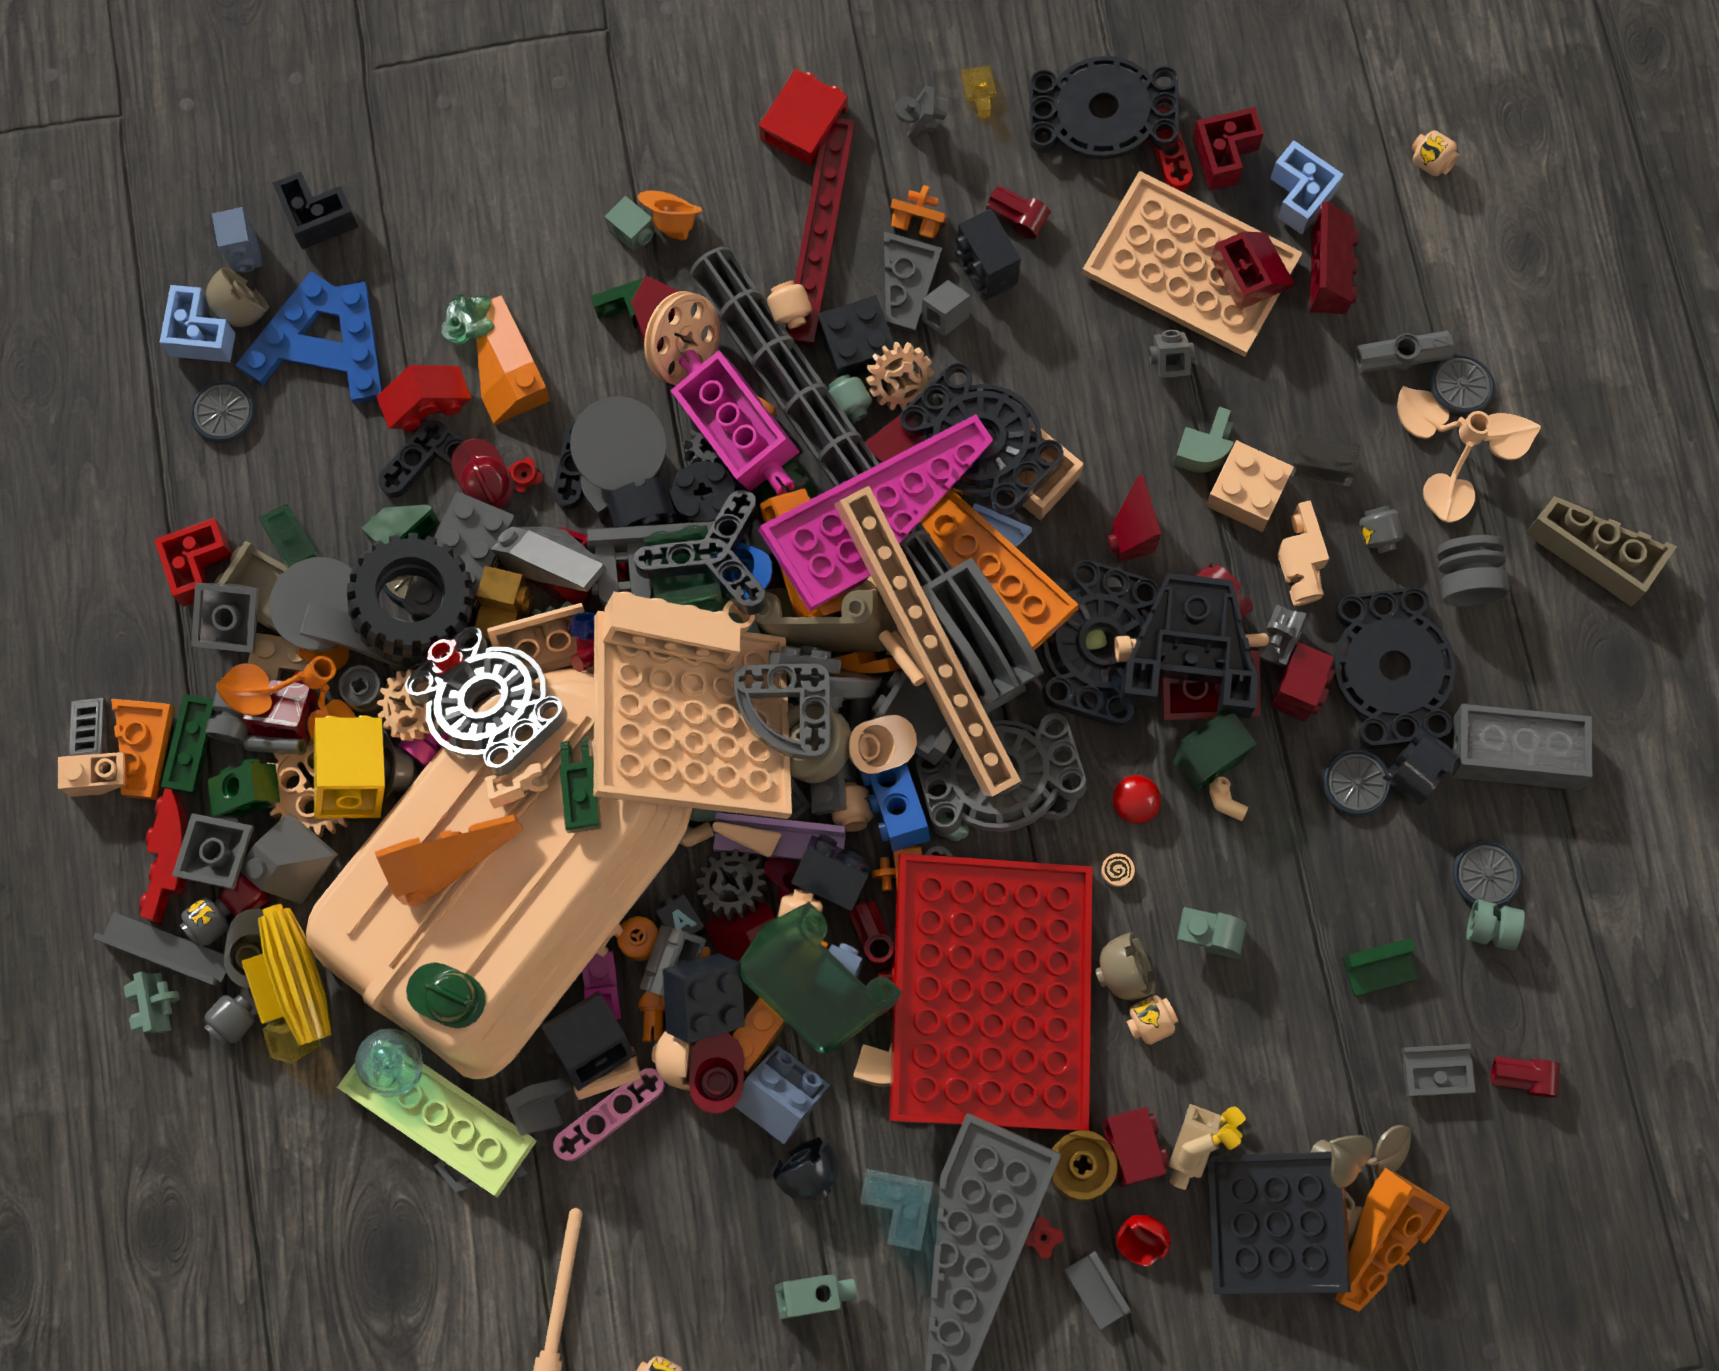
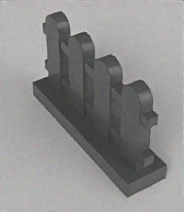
(619, 546)

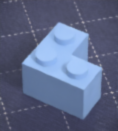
(1309, 183)
(190, 332)

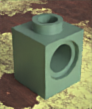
(630, 224)

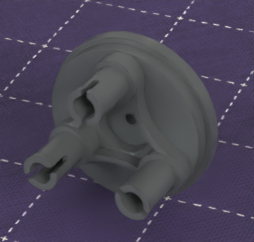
(617, 443)
(309, 581)
(848, 685)

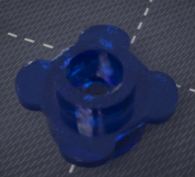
(582, 625)

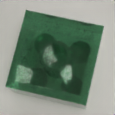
(1213, 751)

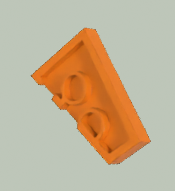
(143, 736)

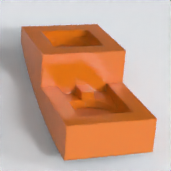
(866, 663)

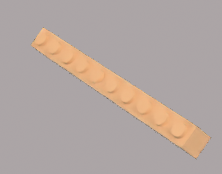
(927, 642)

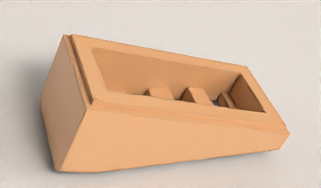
(758, 840)

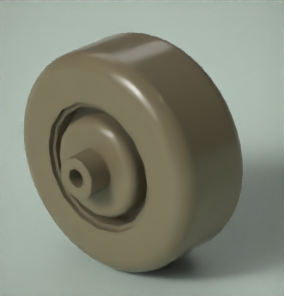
(819, 770)

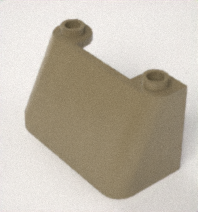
(857, 630)

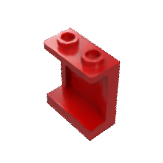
(802, 116)

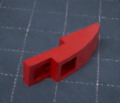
(164, 842)

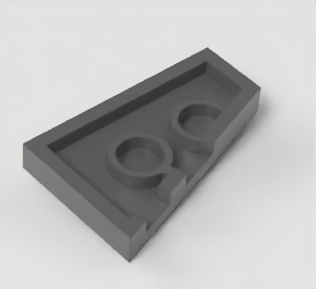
(908, 279)

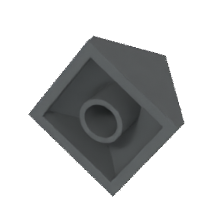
(225, 617)

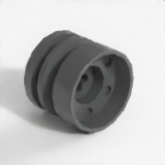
(1473, 570)

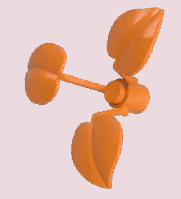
(248, 690)

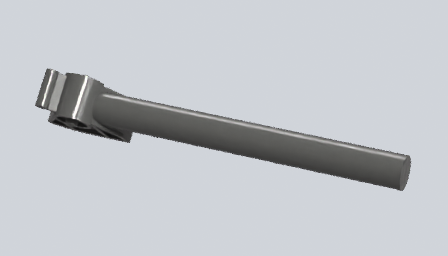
(965, 603)

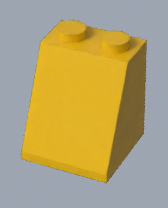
(348, 767)

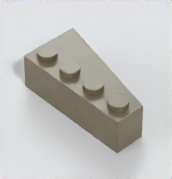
(1601, 548)

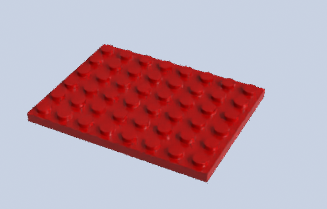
(992, 993)

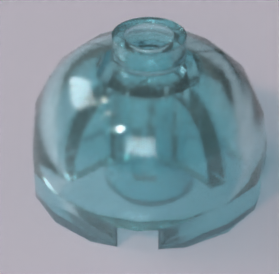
(389, 1062)

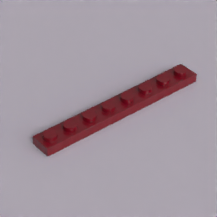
(822, 223)

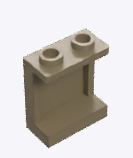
(254, 570)

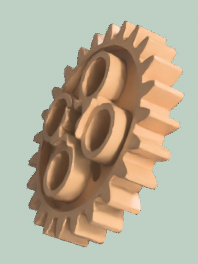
(295, 799)

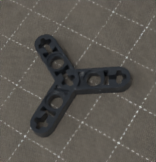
(717, 567)

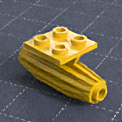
(287, 978)

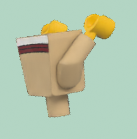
(1198, 1137)

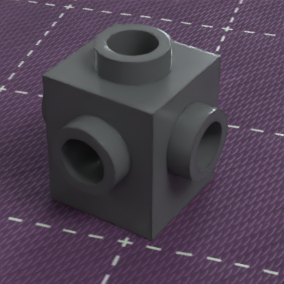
(1172, 354)

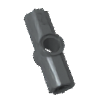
(1422, 348)

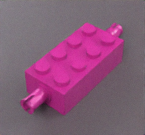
(735, 422)

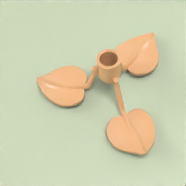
(1507, 437)

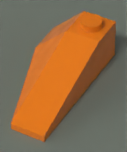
(1390, 1225)

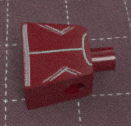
(287, 713)

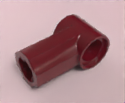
(1024, 215)
(872, 933)
(1534, 1076)

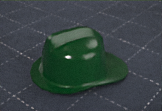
(445, 995)

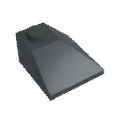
(213, 851)
(288, 861)

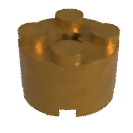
(1097, 1155)

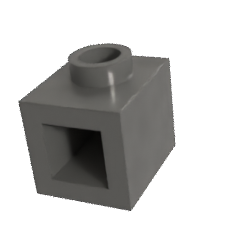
(946, 308)

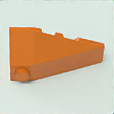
(506, 368)
(427, 868)

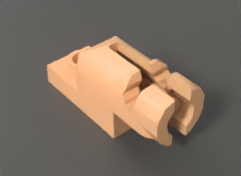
(1304, 555)

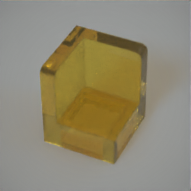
(282, 1043)

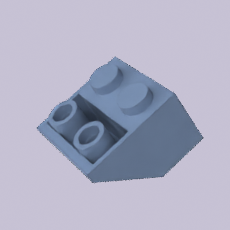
(781, 1094)

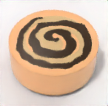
(1117, 870)

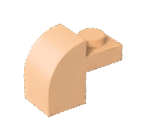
(874, 1066)

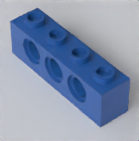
(903, 829)

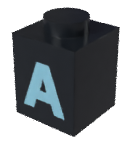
(679, 914)

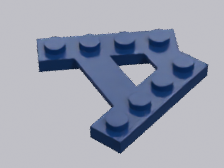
(286, 339)

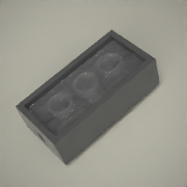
(1522, 747)

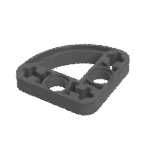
(808, 696)

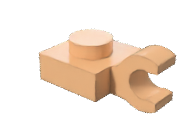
(511, 787)

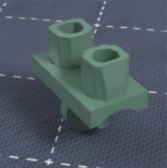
(153, 1003)

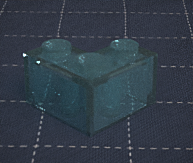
(906, 1198)

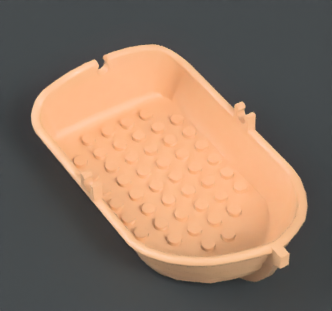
(514, 920)

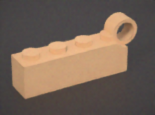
(674, 628)

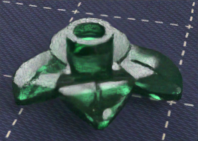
(466, 318)

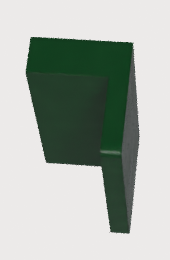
(1380, 967)

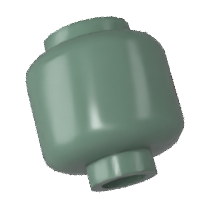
(851, 397)

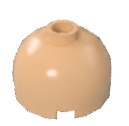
(673, 1060)

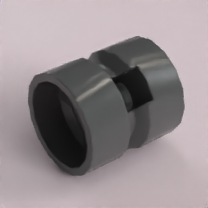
(361, 690)
(226, 723)

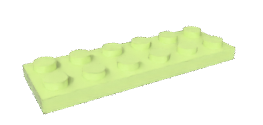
(450, 1127)

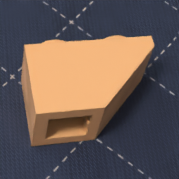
(91, 773)

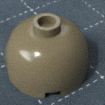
(233, 300)
(1125, 968)

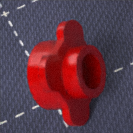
(524, 466)
(444, 655)
(1053, 1237)

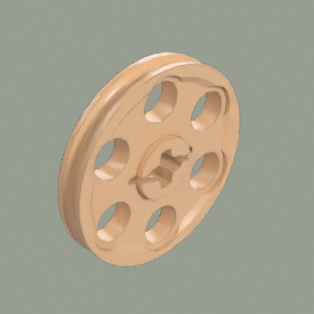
(683, 325)

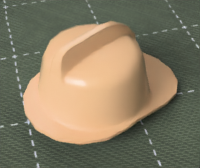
(882, 744)

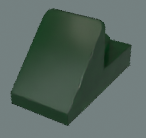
(613, 301)

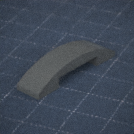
(335, 627)

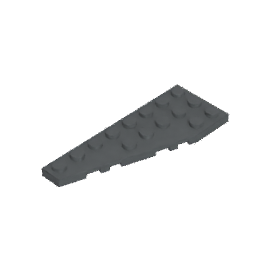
(983, 1219)

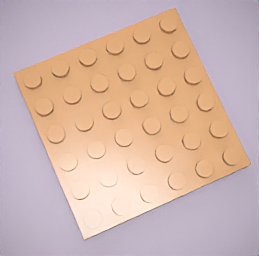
(677, 735)

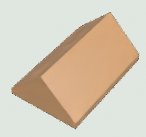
(541, 636)

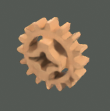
(893, 364)
(402, 710)

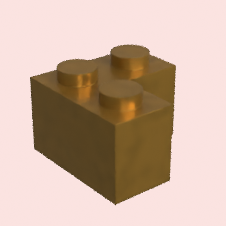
(502, 599)

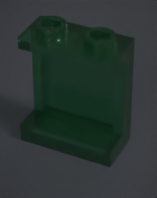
(691, 589)

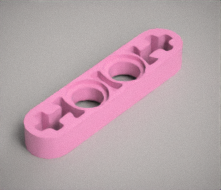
(612, 1119)

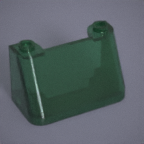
(810, 984)

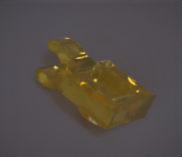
(979, 87)

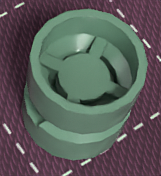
(1495, 925)

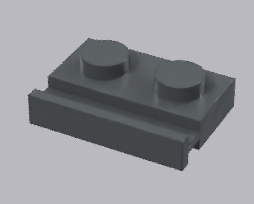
(1438, 1070)

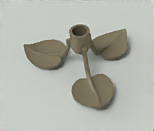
(1354, 1152)

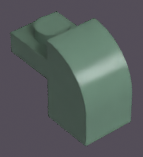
(1205, 451)
(1217, 932)

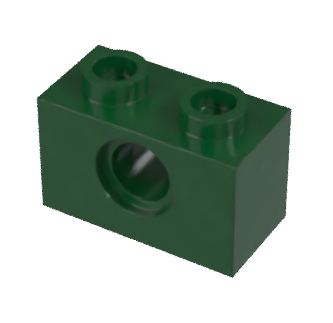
(243, 789)

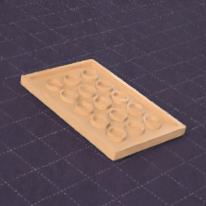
(1161, 258)

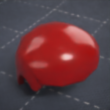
(1136, 799)
(1143, 1240)

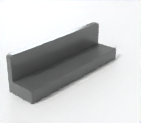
(164, 950)

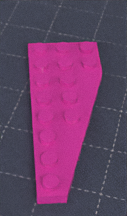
(813, 539)

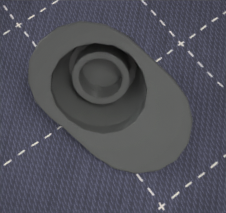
(398, 767)
(242, 943)

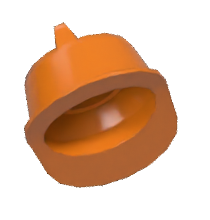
(670, 213)

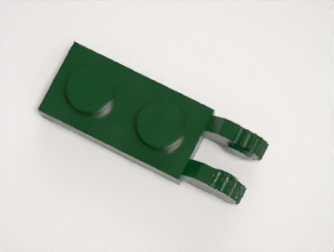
(577, 786)

